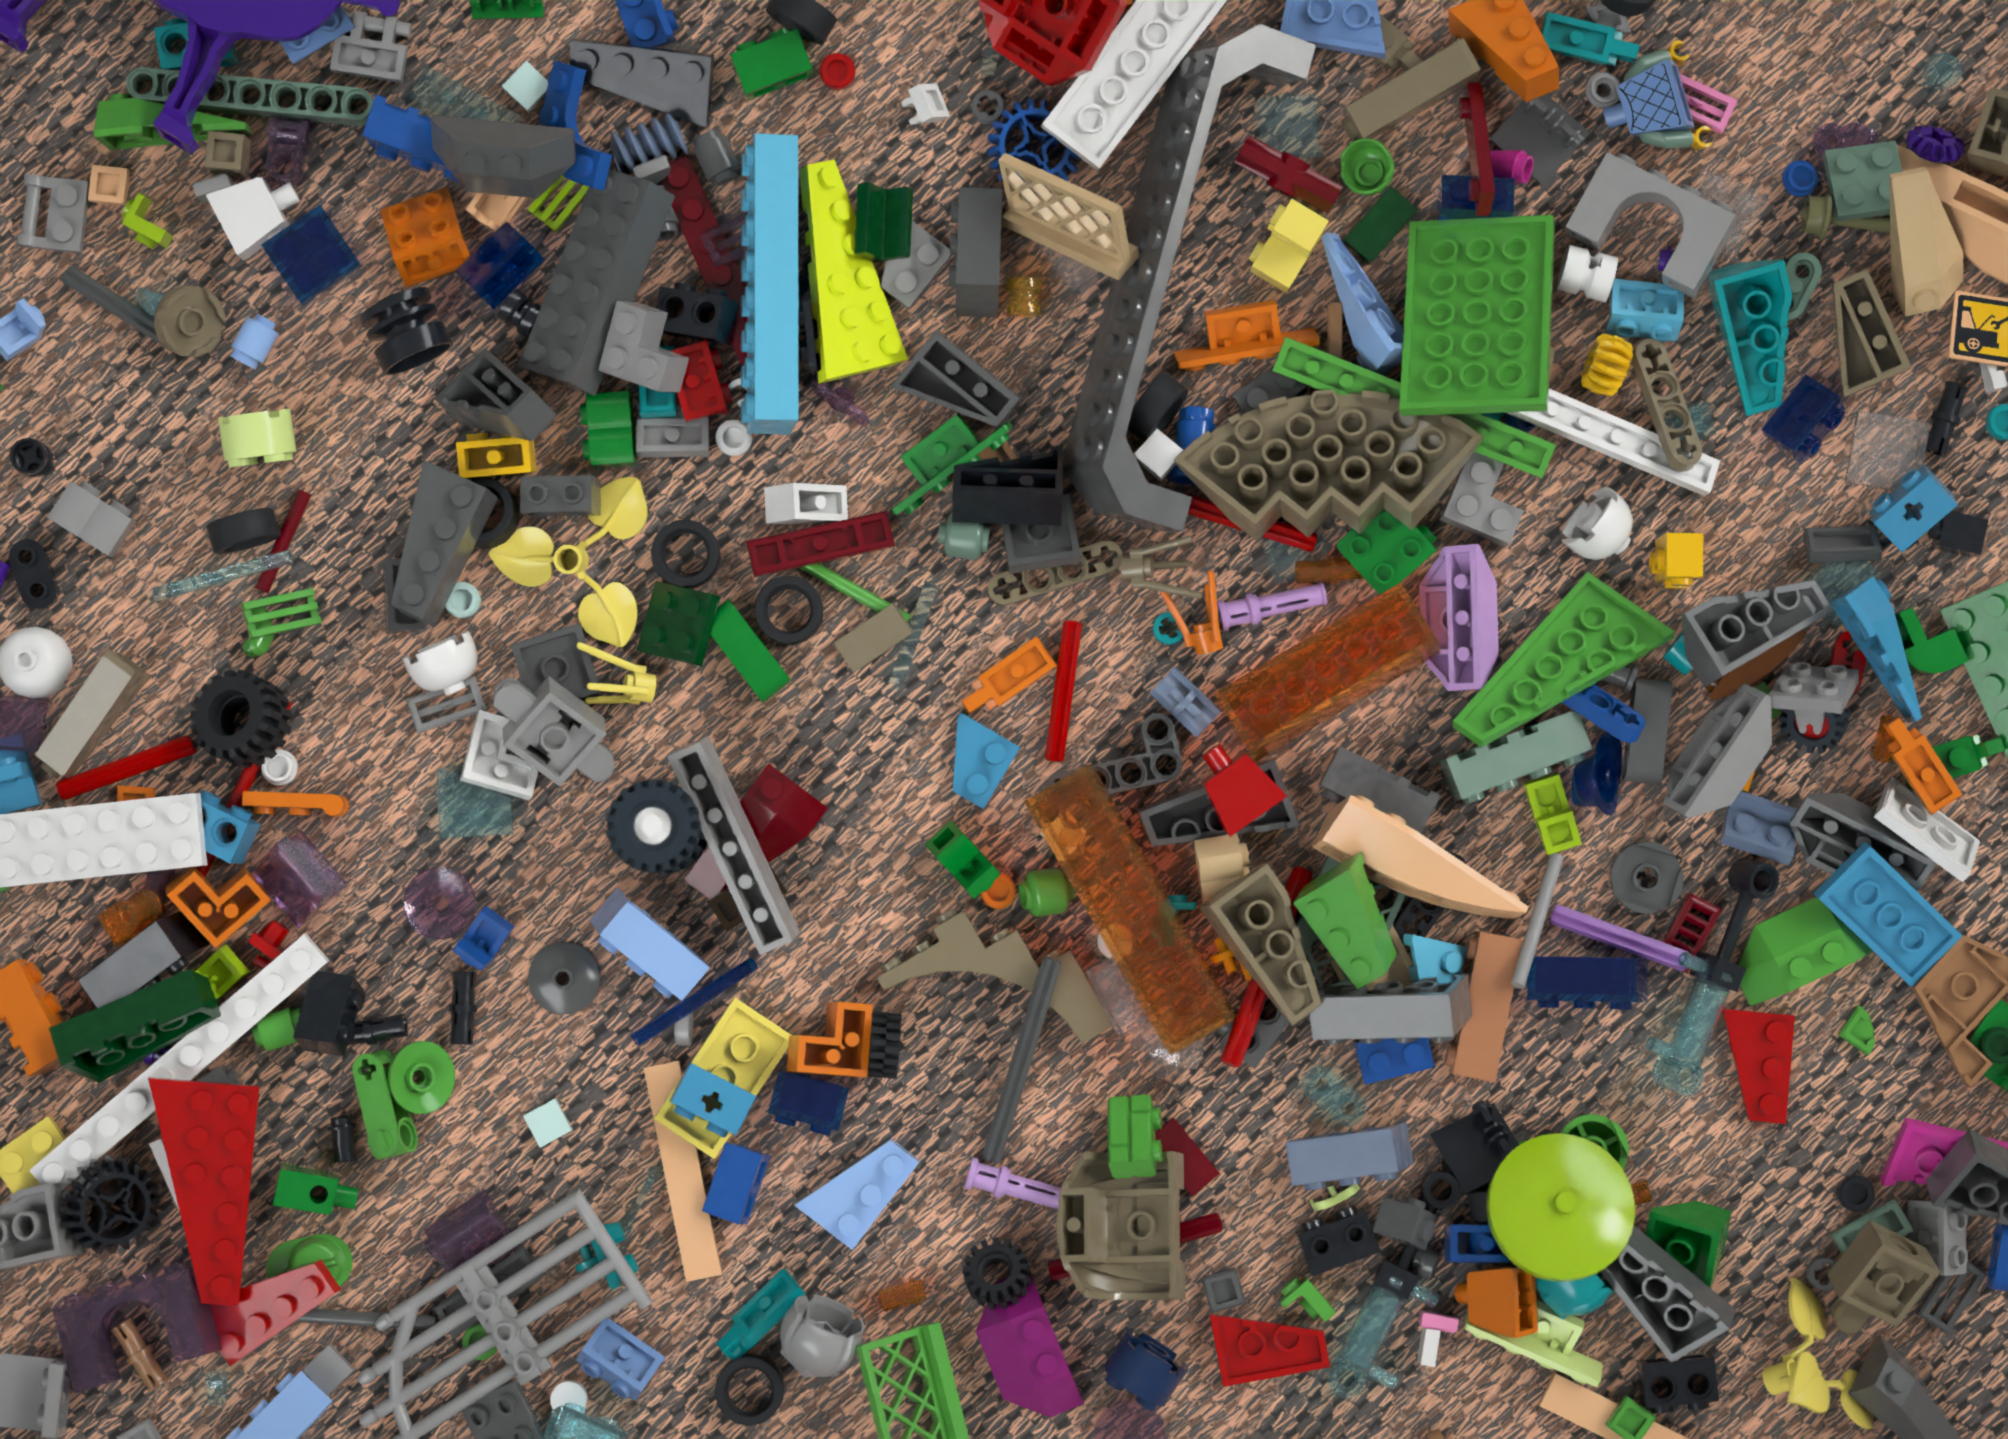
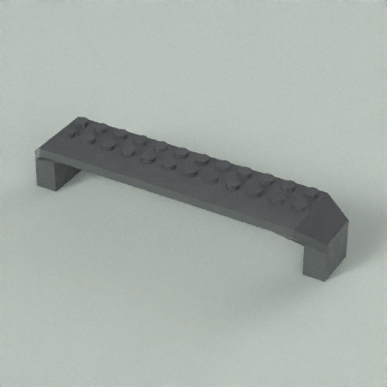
(1097, 451)

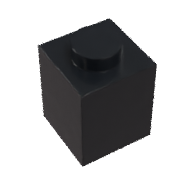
(1959, 534)

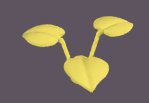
(527, 560)
(1803, 1376)

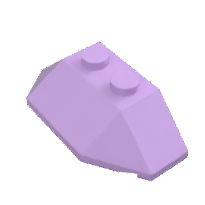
(1462, 612)

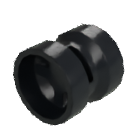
(519, 312)
(25, 453)

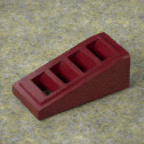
(1682, 914)

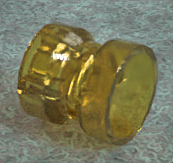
(1024, 296)

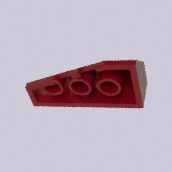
(779, 817)

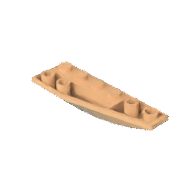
(1974, 210)
(1409, 861)

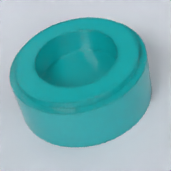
(1997, 422)

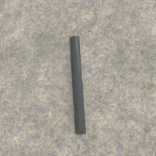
(359, 1318)

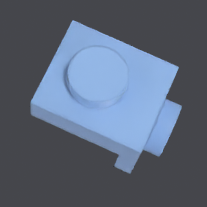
(20, 329)

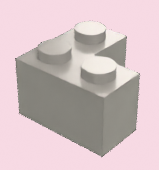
(634, 349)
(1472, 506)

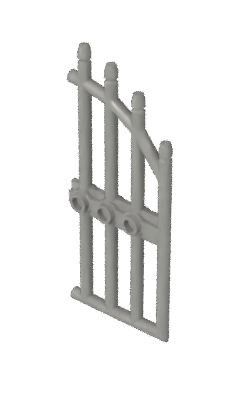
(498, 1317)

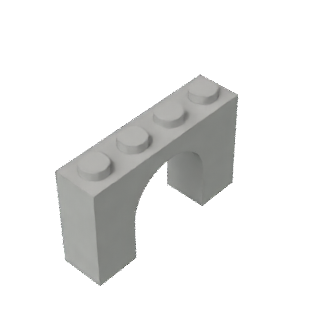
(1621, 185)

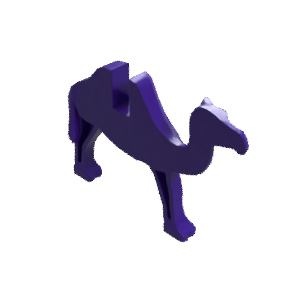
(211, 33)

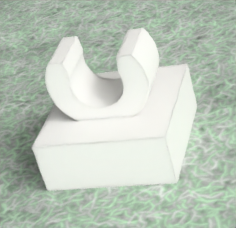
(928, 104)

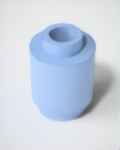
(254, 341)

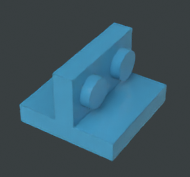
(17, 782)

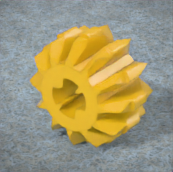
(1607, 364)

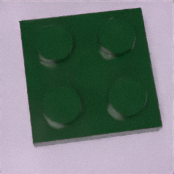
(678, 623)

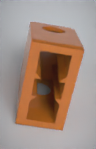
(1500, 1300)

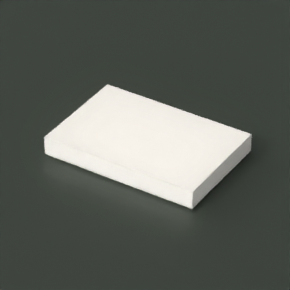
(1930, 834)

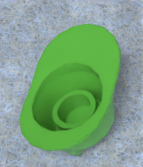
(304, 1250)

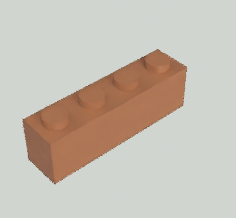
(1481, 1039)

